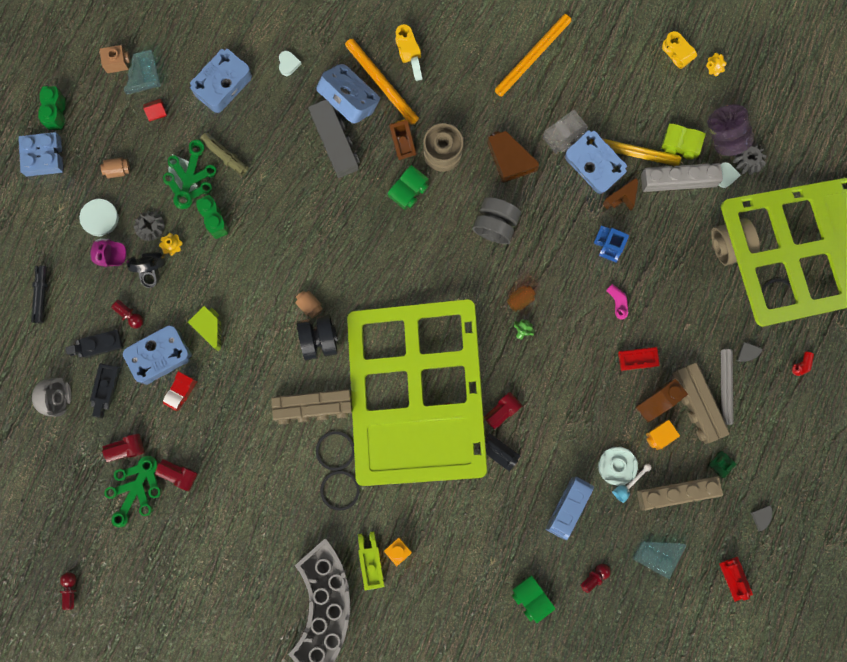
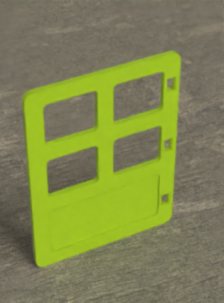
(830, 211)
(416, 440)

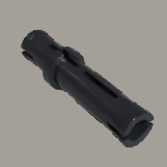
(39, 294)

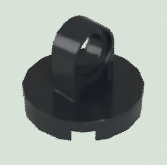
(147, 265)

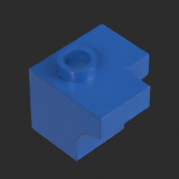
(612, 243)

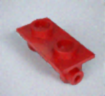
(736, 579)

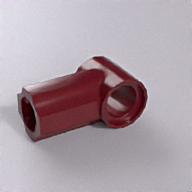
(506, 407)
(128, 447)
(180, 476)

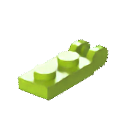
(370, 563)

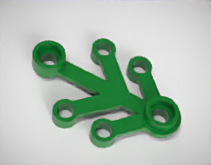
(188, 178)
(136, 489)

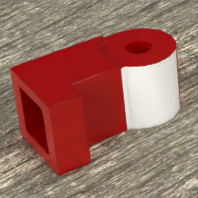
(179, 391)

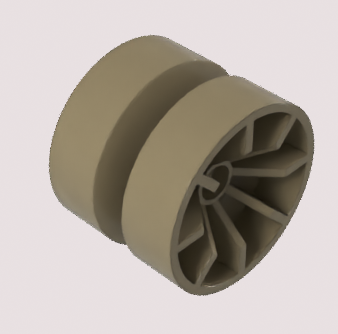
(443, 147)
(723, 245)

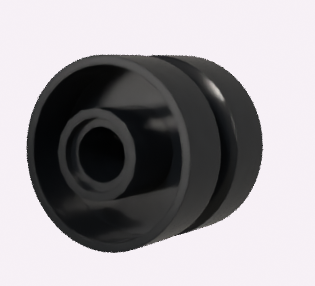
(322, 336)

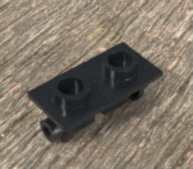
(500, 452)

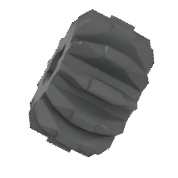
(753, 165)

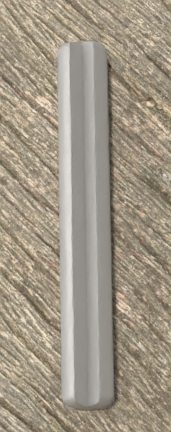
(727, 385)

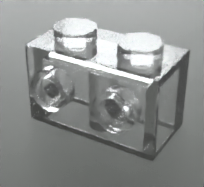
(565, 132)

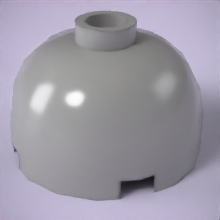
(51, 397)

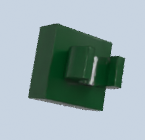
(722, 464)

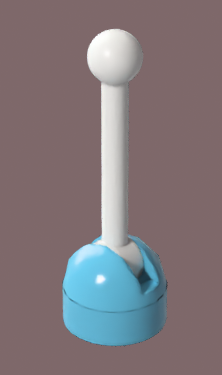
(622, 492)

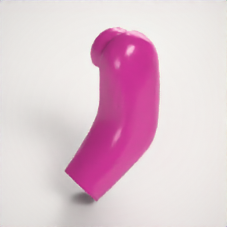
(621, 302)

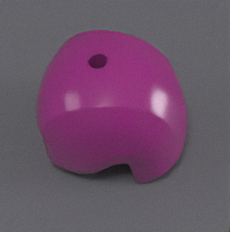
(107, 253)

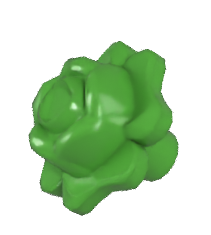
(524, 328)

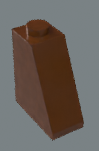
(510, 157)
(661, 400)

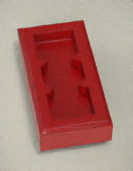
(638, 359)

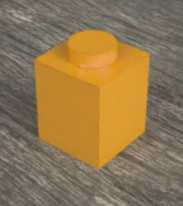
(662, 435)
(398, 551)

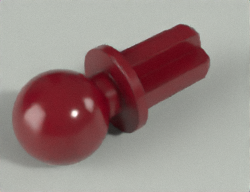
(134, 320)
(595, 578)
(68, 580)

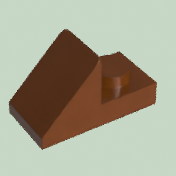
(402, 139)
(626, 193)

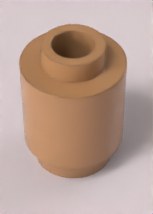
(115, 167)
(308, 304)

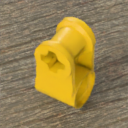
(406, 44)
(679, 50)

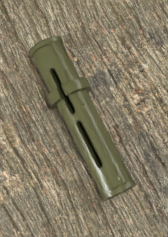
(230, 159)

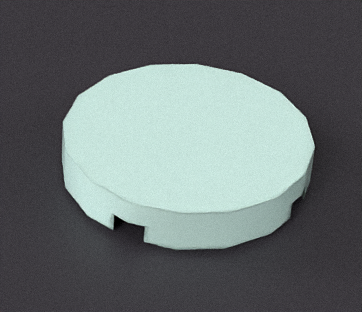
(99, 217)
(617, 466)

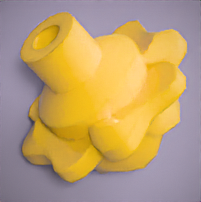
(716, 64)
(170, 244)

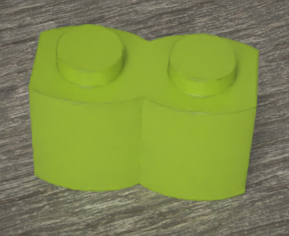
(683, 141)

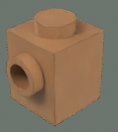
(114, 59)

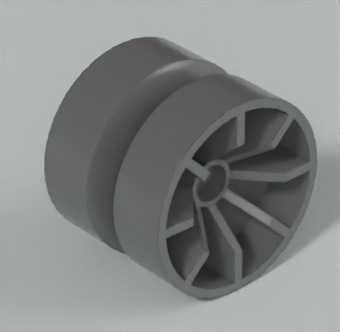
(496, 220)

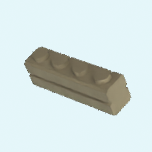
(701, 404)
(311, 406)
(679, 493)

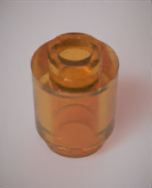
(521, 298)

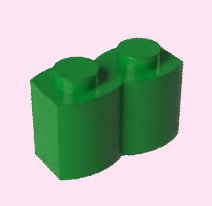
(51, 108)
(408, 188)
(212, 217)
(533, 599)

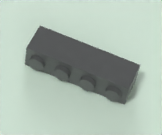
(333, 138)

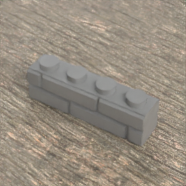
(681, 177)

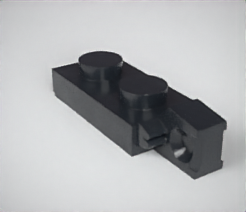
(96, 345)
(103, 389)

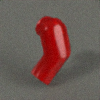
(804, 366)

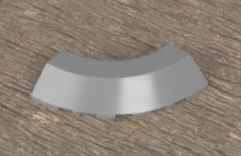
(327, 606)

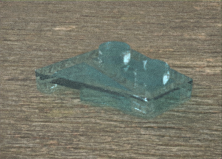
(143, 73)
(659, 556)

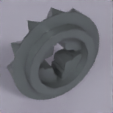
(157, 226)

